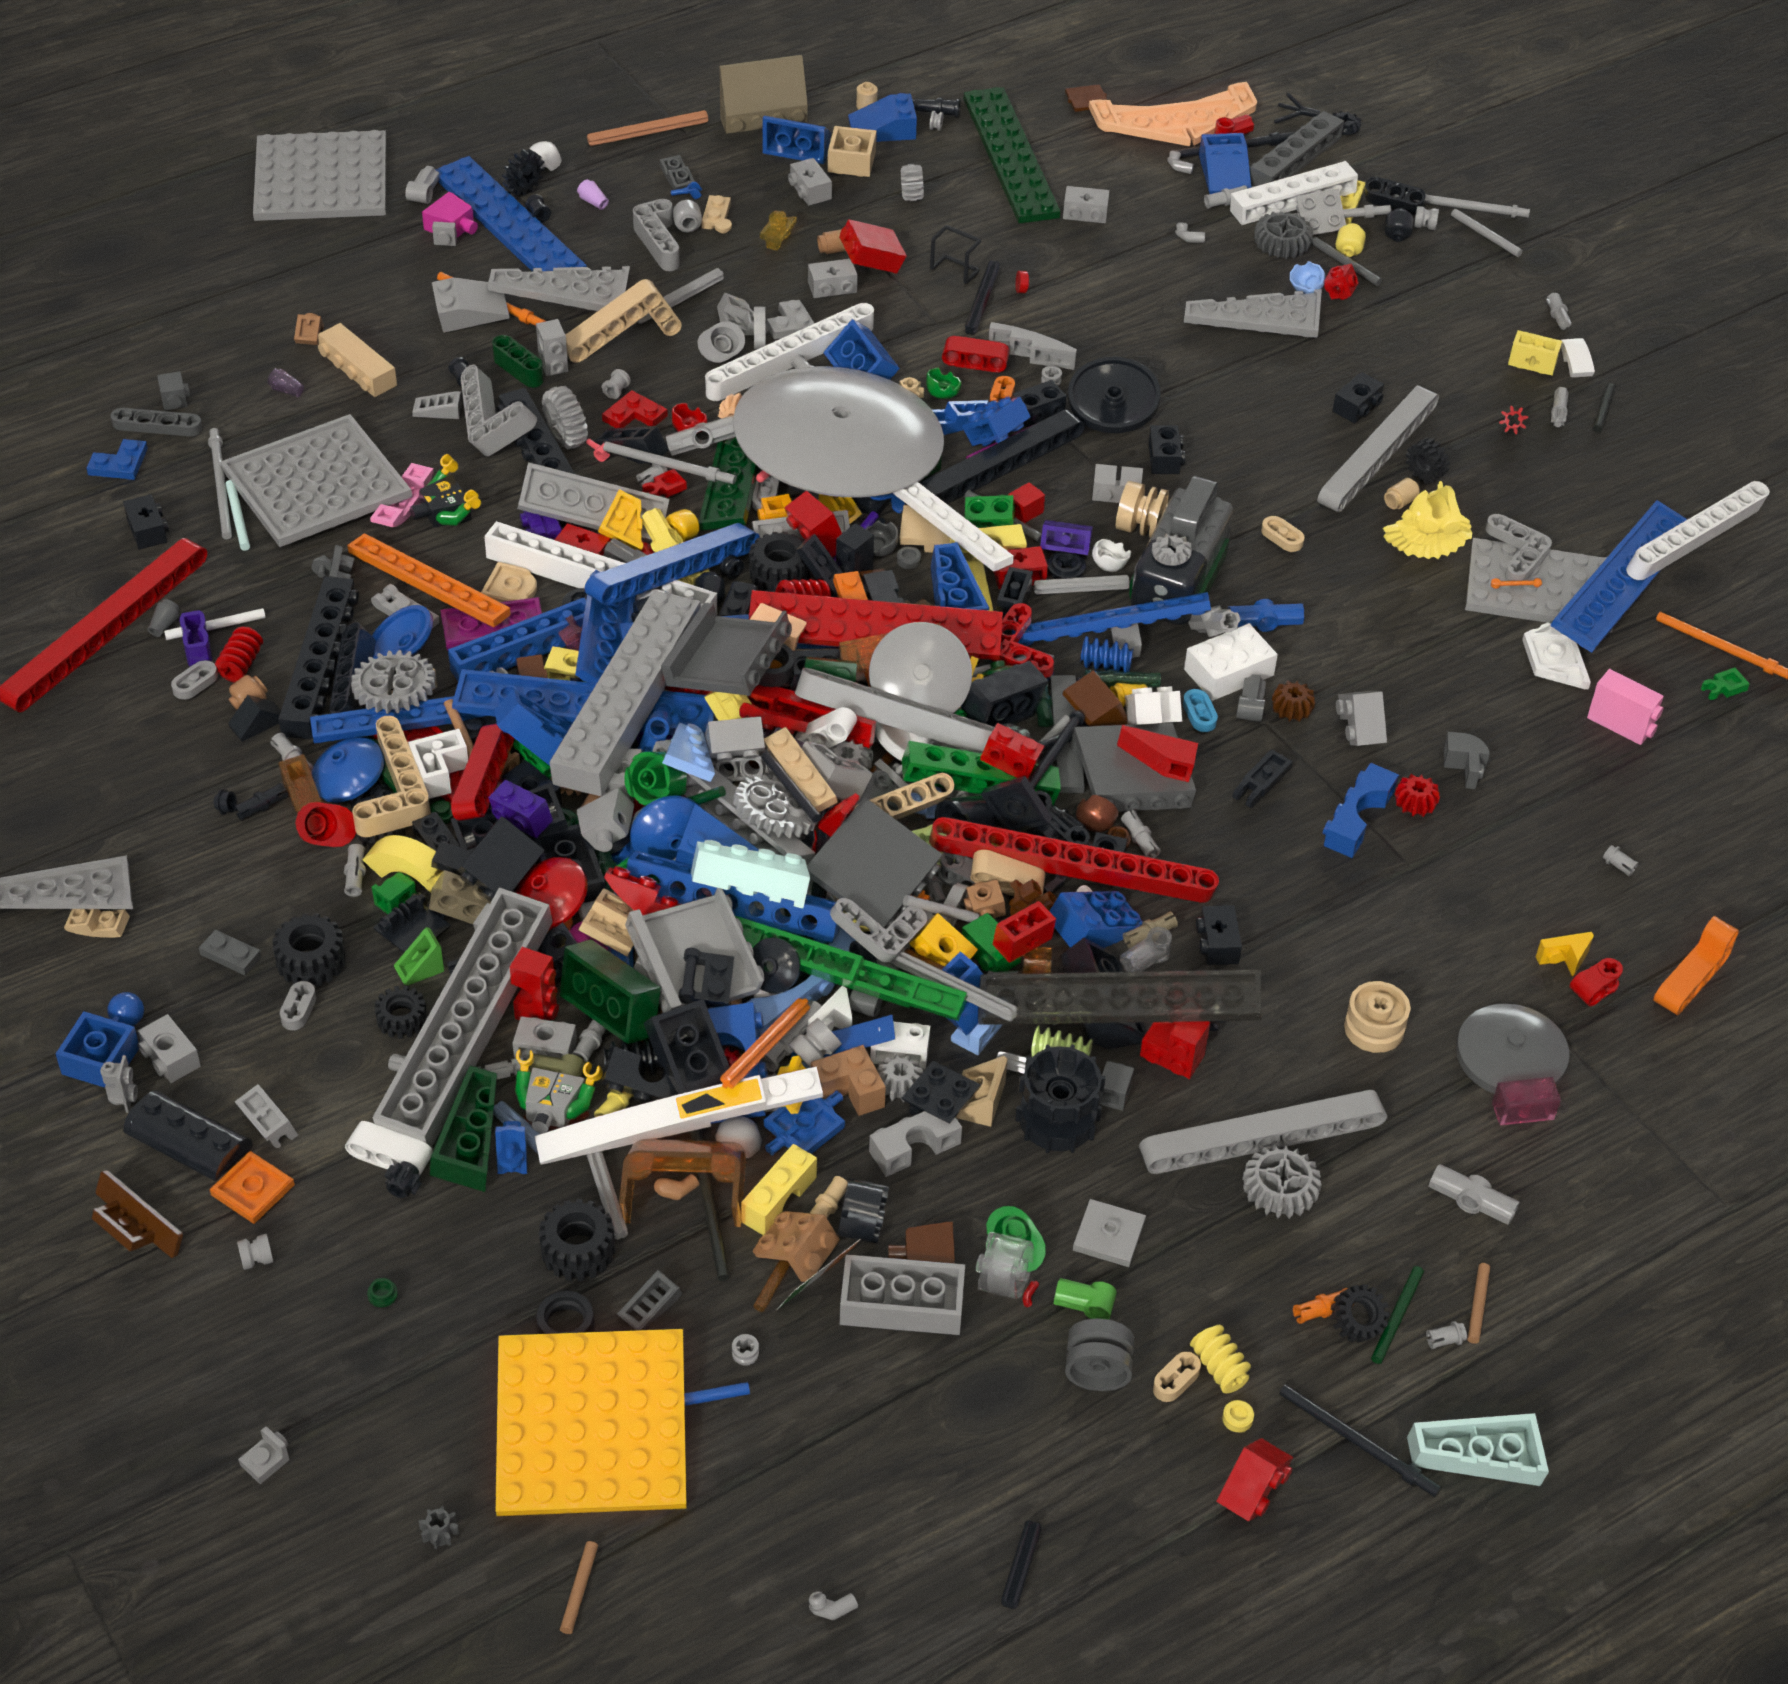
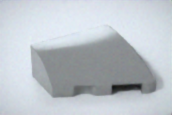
(738, 312)

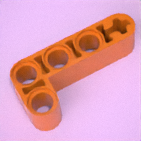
(1698, 966)

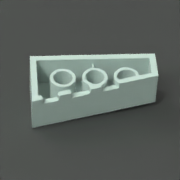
(751, 871)

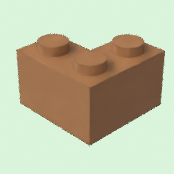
(852, 1075)

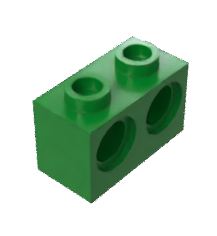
(990, 510)

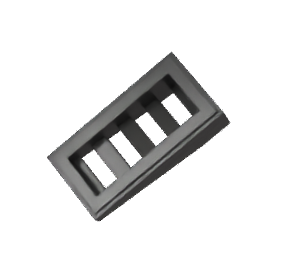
(649, 1288)

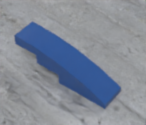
(957, 414)

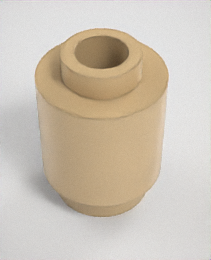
(866, 94)
(1401, 493)

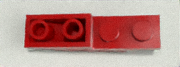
(638, 892)

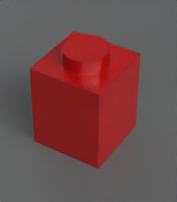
(1028, 502)

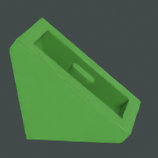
(421, 959)

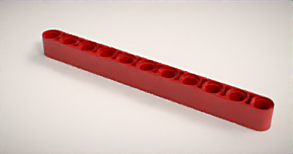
(101, 625)
(1087, 857)

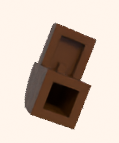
(531, 666)

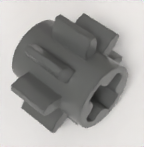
(439, 1527)

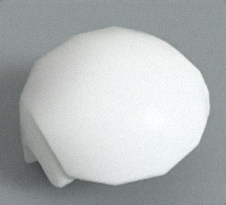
(548, 154)
(1109, 555)

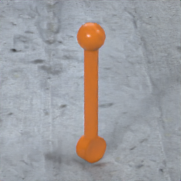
(1496, 583)

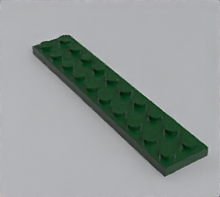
(1011, 155)

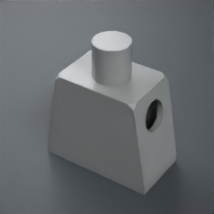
(606, 819)

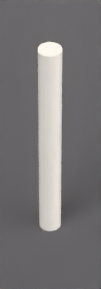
(221, 622)

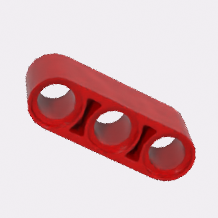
(975, 354)

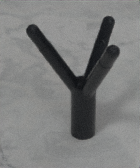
(1300, 110)

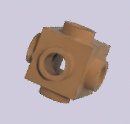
(985, 898)

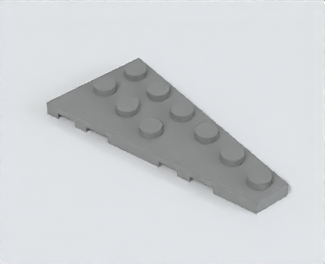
(77, 886)

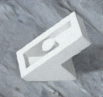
(835, 1011)

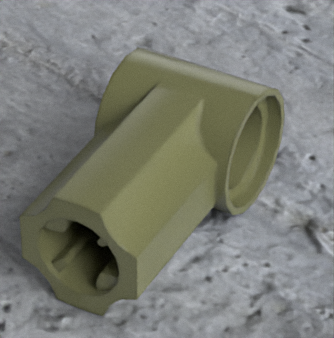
(567, 1064)

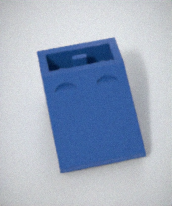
(1224, 161)
(1094, 916)

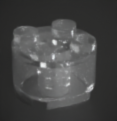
(1005, 1265)

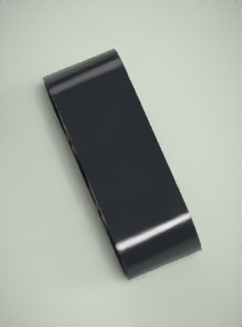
(1387, 188)

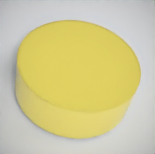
(1238, 1416)

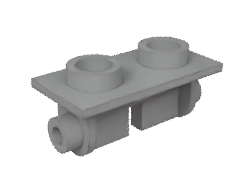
(119, 1083)

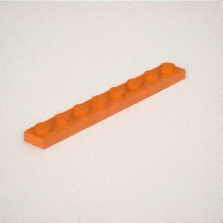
(429, 580)

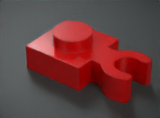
(666, 483)

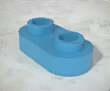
(1200, 710)

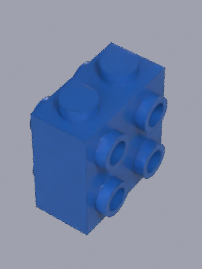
(996, 421)

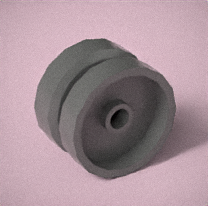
(1099, 1354)

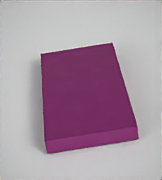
(462, 628)

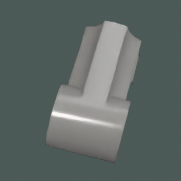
(422, 188)

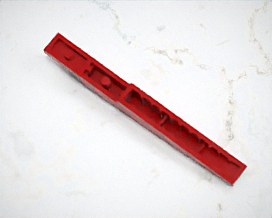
(786, 700)

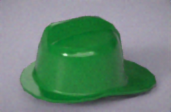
(1016, 1223)

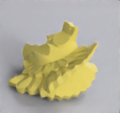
(1430, 525)

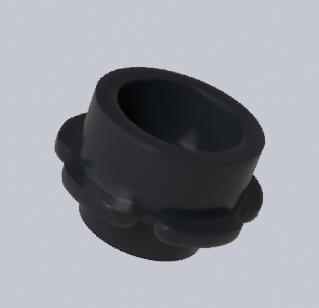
(225, 801)

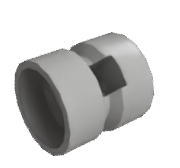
(815, 1043)

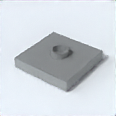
(1109, 1233)

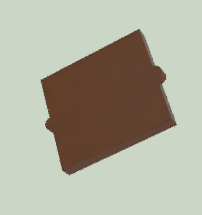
(1080, 96)

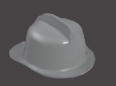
(721, 342)

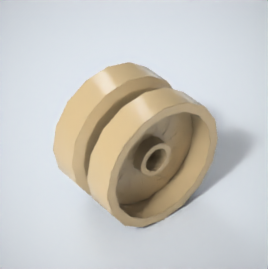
(1377, 1016)

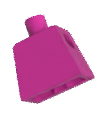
(452, 210)

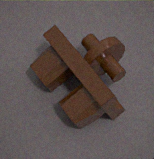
(1028, 894)

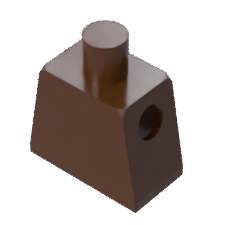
(926, 1243)

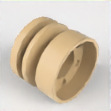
(1140, 509)

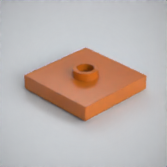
(252, 1187)

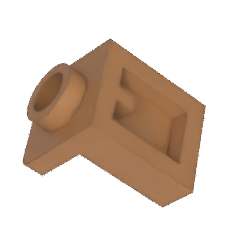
(308, 328)

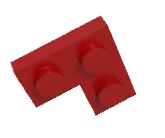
(633, 407)

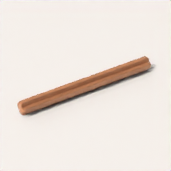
(647, 128)

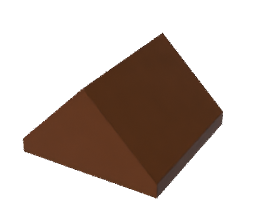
(1095, 701)

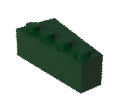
(465, 1139)

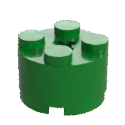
(651, 779)

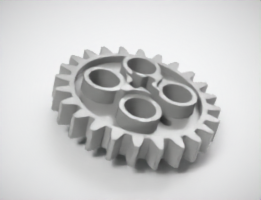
(410, 684)
(771, 807)

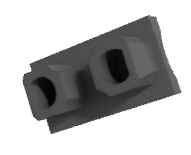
(323, 566)

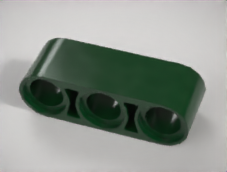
(518, 361)

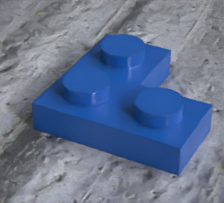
(123, 465)

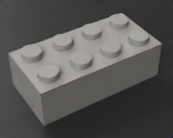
(902, 1294)

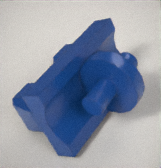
(511, 1148)

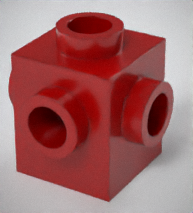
(1341, 282)

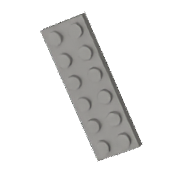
(577, 497)

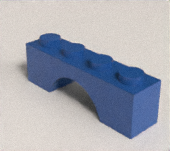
(1372, 790)

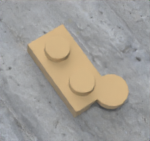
(716, 214)

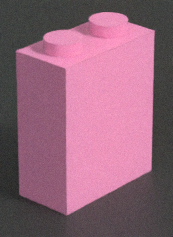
(1626, 707)

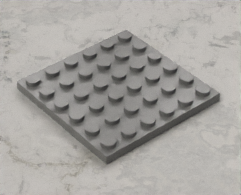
(320, 175)
(315, 480)

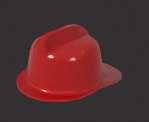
(325, 824)

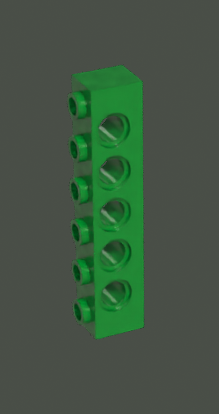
(965, 769)

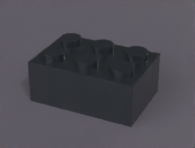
(1006, 695)
(570, 844)

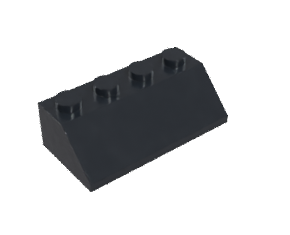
(1092, 958)

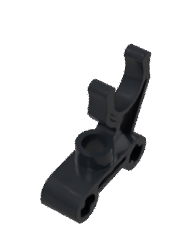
(1058, 830)

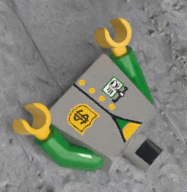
(553, 1096)

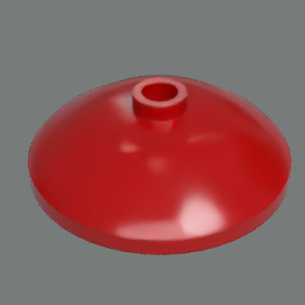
(556, 883)

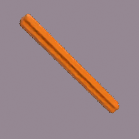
(764, 1043)

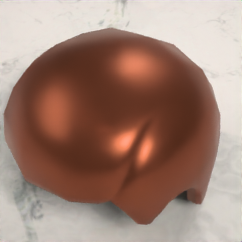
(1097, 813)

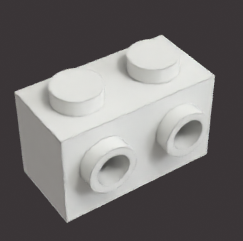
(909, 1040)

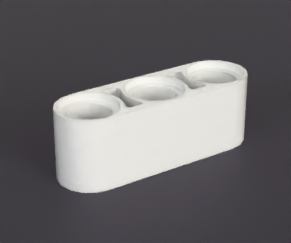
(830, 728)
(387, 1147)

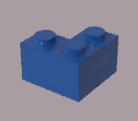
(969, 972)

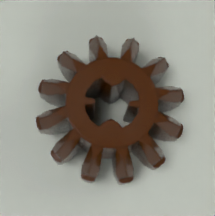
(1293, 701)

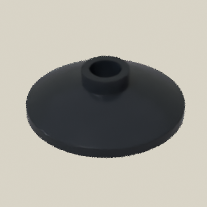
(785, 962)

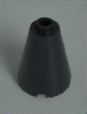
(968, 809)

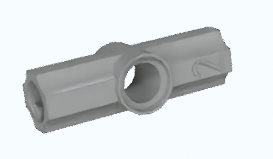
(687, 439)
(1215, 621)
(1474, 1194)

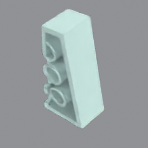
(1482, 1447)

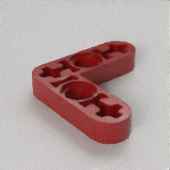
(1010, 643)

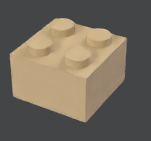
(852, 151)

